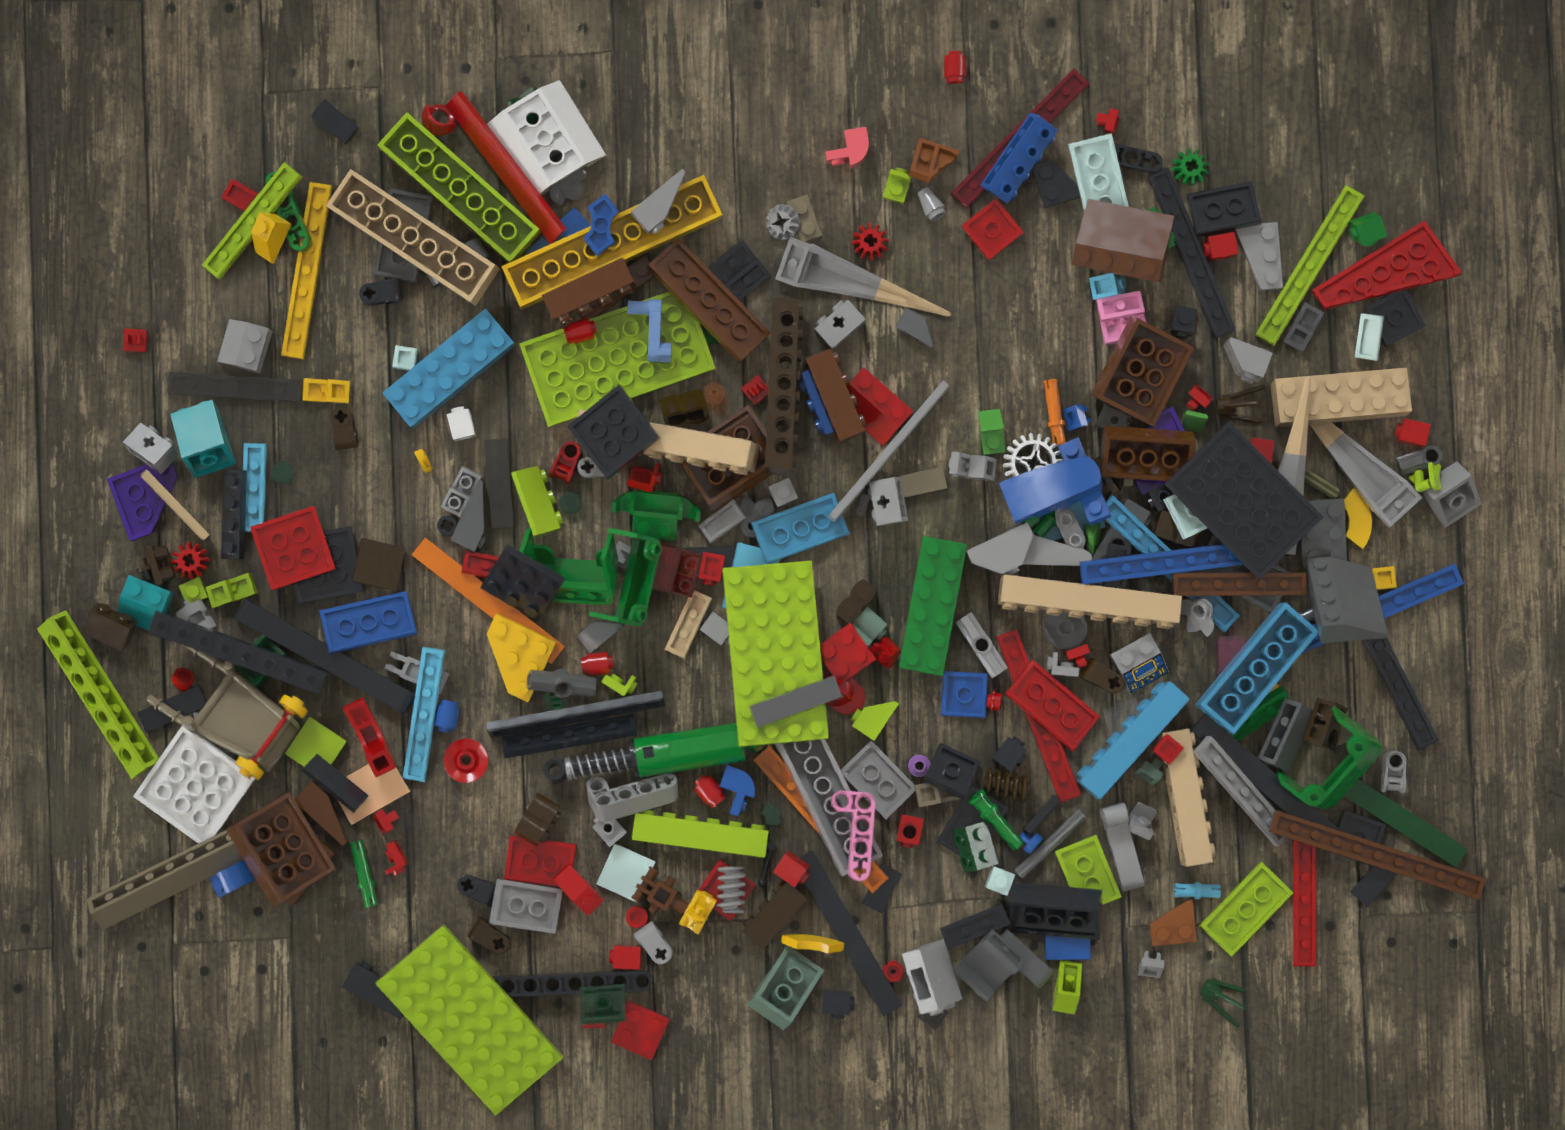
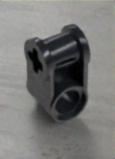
(386, 292)
(482, 891)

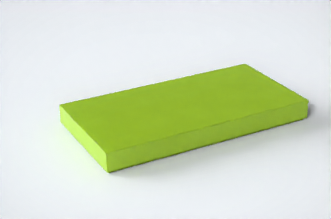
(1246, 909)

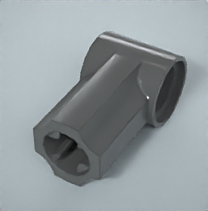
(1417, 460)

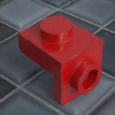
(644, 478)

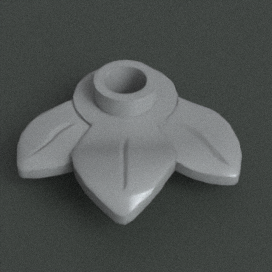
(1197, 617)

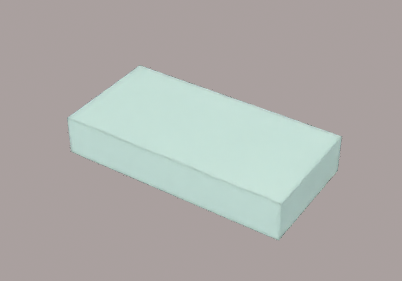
(1369, 336)

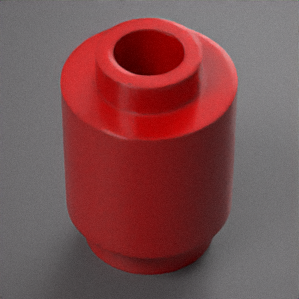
(955, 67)
(580, 331)
(597, 664)
(709, 790)

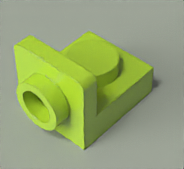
(897, 185)
(615, 683)

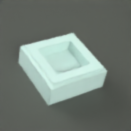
(404, 357)

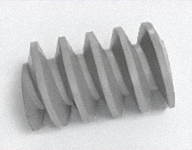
(731, 889)

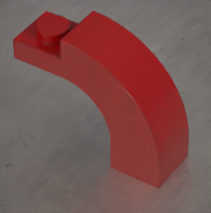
(371, 737)

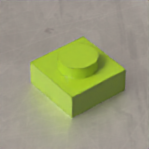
(193, 590)

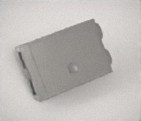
(932, 977)

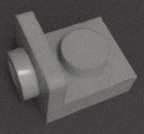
(1065, 669)
(1141, 819)

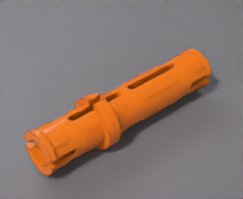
(1056, 421)

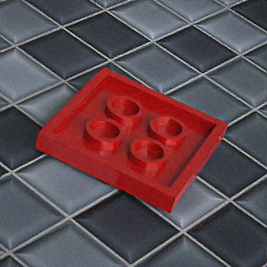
(292, 548)

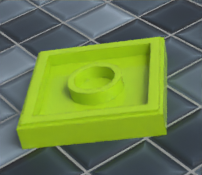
(314, 740)

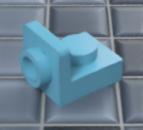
(1107, 285)

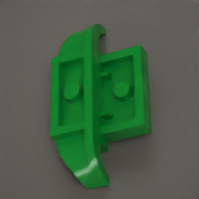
(656, 512)

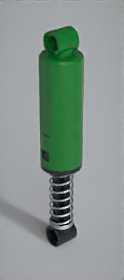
(659, 754)

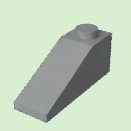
(655, 208)

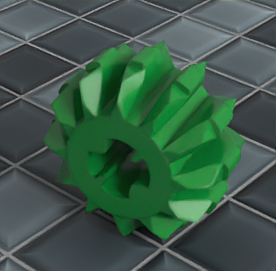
(1195, 174)

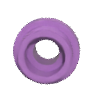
(911, 765)

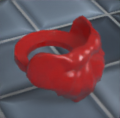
(434, 127)

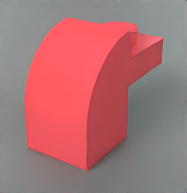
(855, 151)

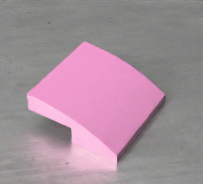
(1115, 313)

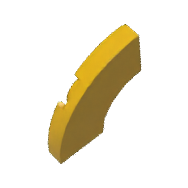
(1358, 519)
(812, 942)

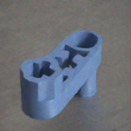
(657, 351)

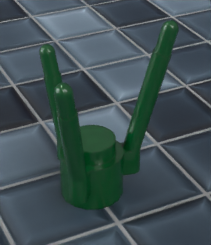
(1212, 990)

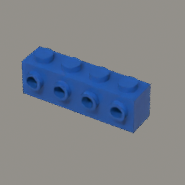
(1019, 158)

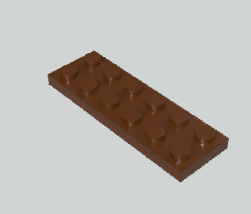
(708, 300)

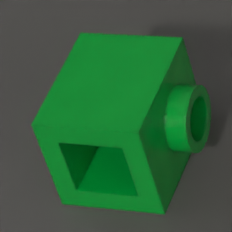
(1367, 229)

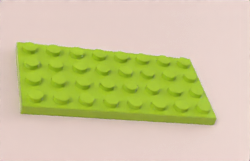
(581, 374)
(773, 647)
(469, 1019)

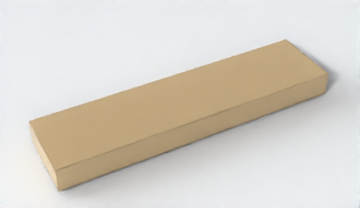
(174, 505)

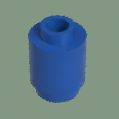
(447, 716)

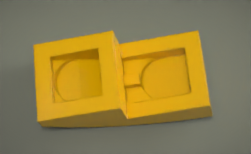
(325, 390)

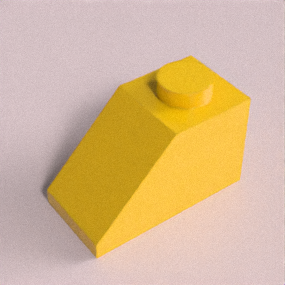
(269, 235)

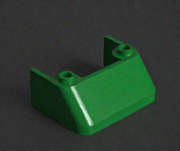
(637, 579)
(584, 580)
(1363, 752)

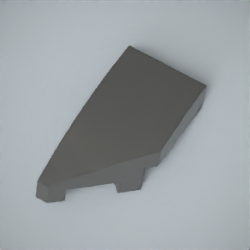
(916, 327)
(598, 633)

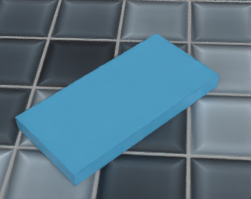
(799, 529)

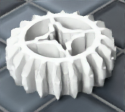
(1037, 444)

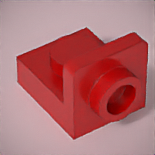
(711, 568)
(395, 855)

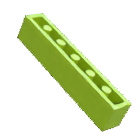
(700, 834)

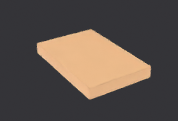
(380, 790)

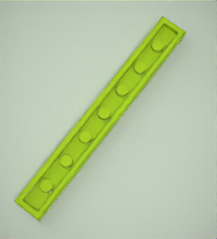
(1309, 265)

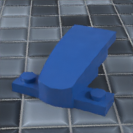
(1058, 487)

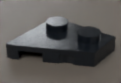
(1054, 184)

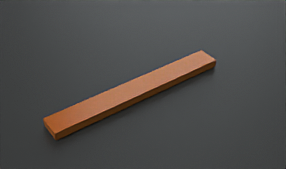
(470, 586)
(778, 773)

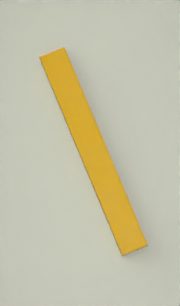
(306, 273)

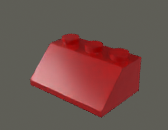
(879, 406)

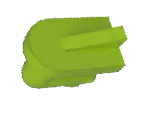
(1433, 481)

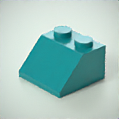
(142, 599)

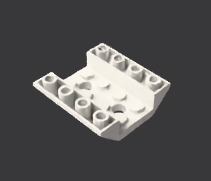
(558, 129)

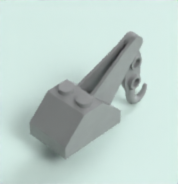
(1021, 547)

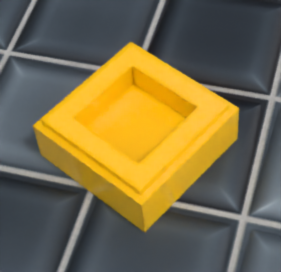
(1385, 578)

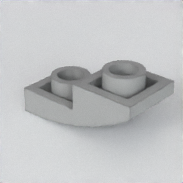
(461, 491)

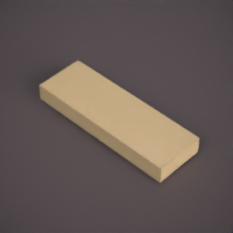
(688, 624)

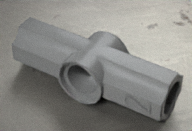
(990, 657)

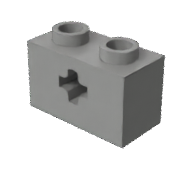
(851, 319)
(151, 448)
(892, 512)

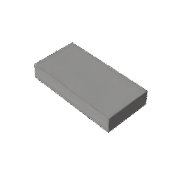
(722, 521)

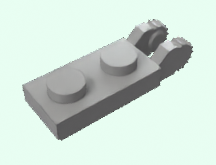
(411, 669)

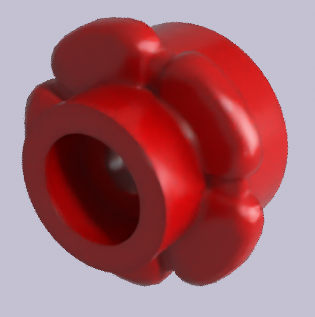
(994, 701)
(899, 970)

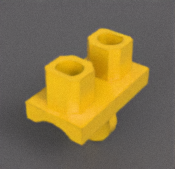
(698, 911)

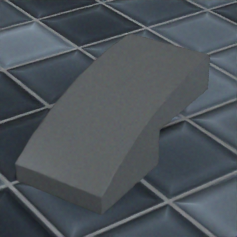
(1303, 326)

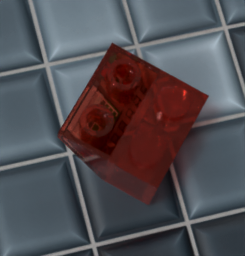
(677, 570)

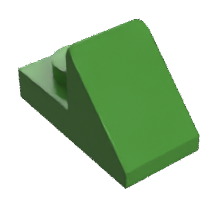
(991, 432)

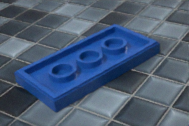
(367, 622)

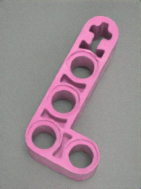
(857, 836)

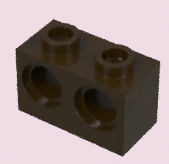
(1323, 727)

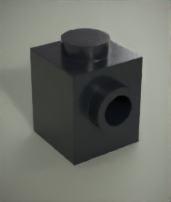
(1010, 753)
(837, 1003)

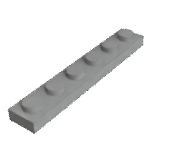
(1238, 786)

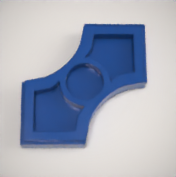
(602, 214)

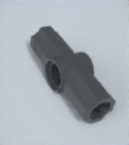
(570, 685)

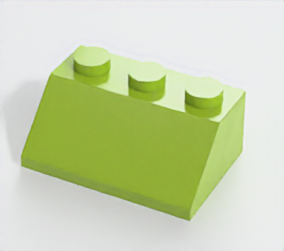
(537, 501)

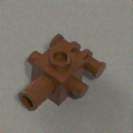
(662, 895)

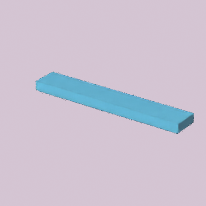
(424, 714)

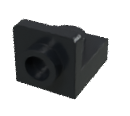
(1183, 321)

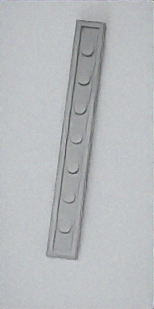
(888, 451)

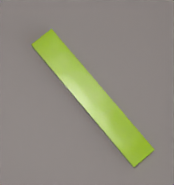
(240, 234)

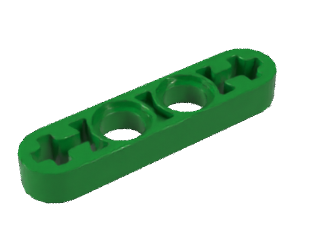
(293, 210)

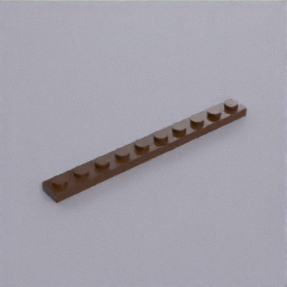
(1376, 855)

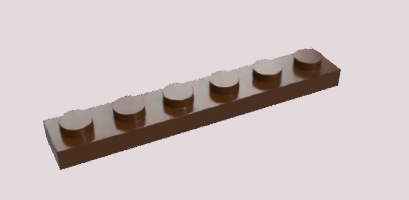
(1237, 584)

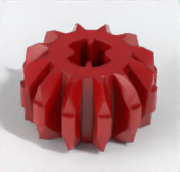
(876, 236)
(197, 557)

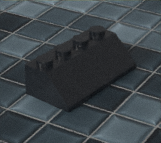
(1056, 911)

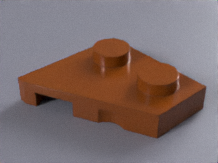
(931, 160)
(1174, 926)

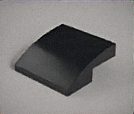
(739, 270)

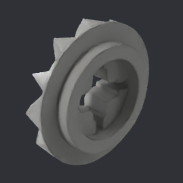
(790, 227)

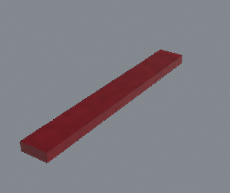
(1048, 109)

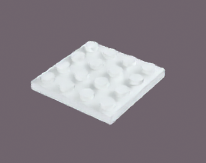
(193, 786)

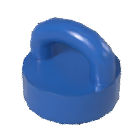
(1031, 841)

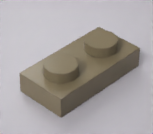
(808, 226)

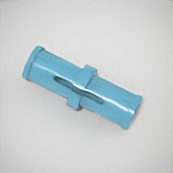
(1197, 890)

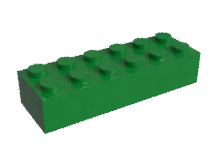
(932, 606)

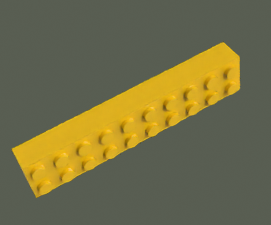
(573, 258)

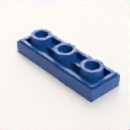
(815, 404)

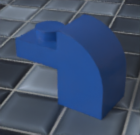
(740, 782)
(231, 879)

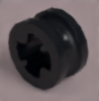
(450, 519)

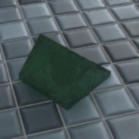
(603, 1004)

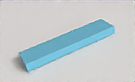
(255, 464)

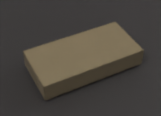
(923, 482)

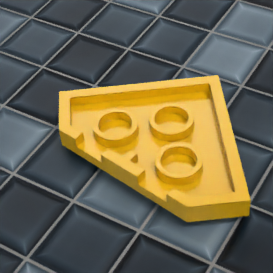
(517, 652)

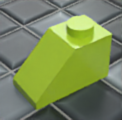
(873, 718)
(1067, 987)

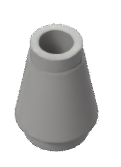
(932, 206)

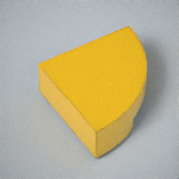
(423, 460)

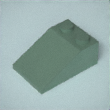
(785, 987)

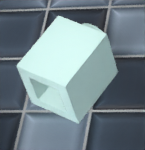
(999, 880)

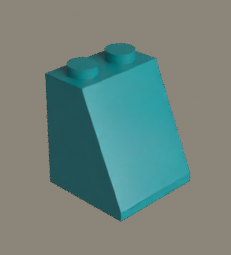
(202, 439)

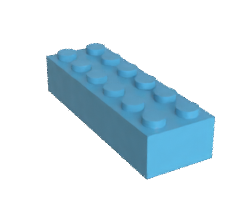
(449, 369)
(1256, 668)
(1132, 740)

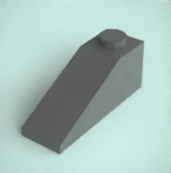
(472, 523)

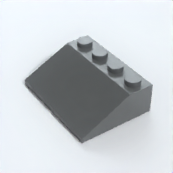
(1344, 600)

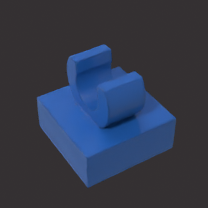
(1075, 417)

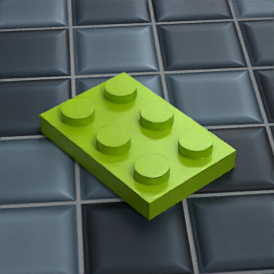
(1087, 867)

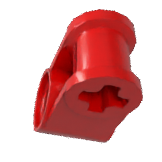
(565, 463)

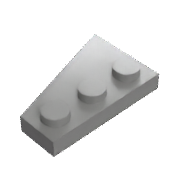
(1263, 253)

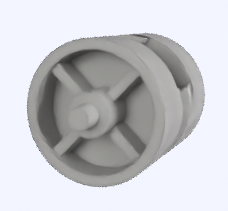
(196, 613)

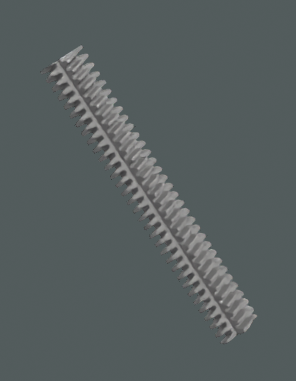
(1050, 843)

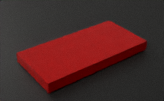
(1052, 705)

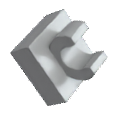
(623, 554)
(1151, 967)

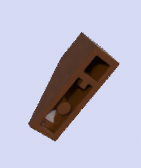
(321, 808)

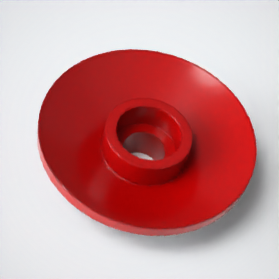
(454, 760)

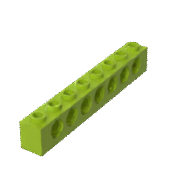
(98, 694)

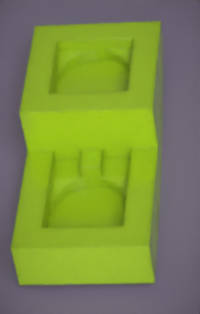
(231, 590)

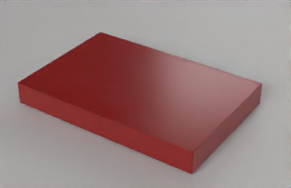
(539, 863)

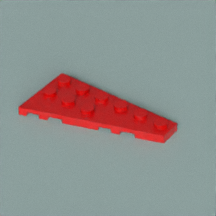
(1401, 264)

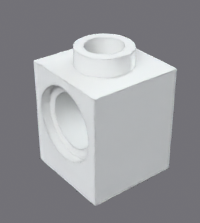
(461, 424)

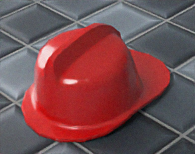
(852, 696)

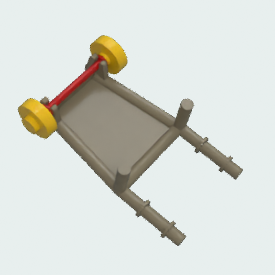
(242, 720)

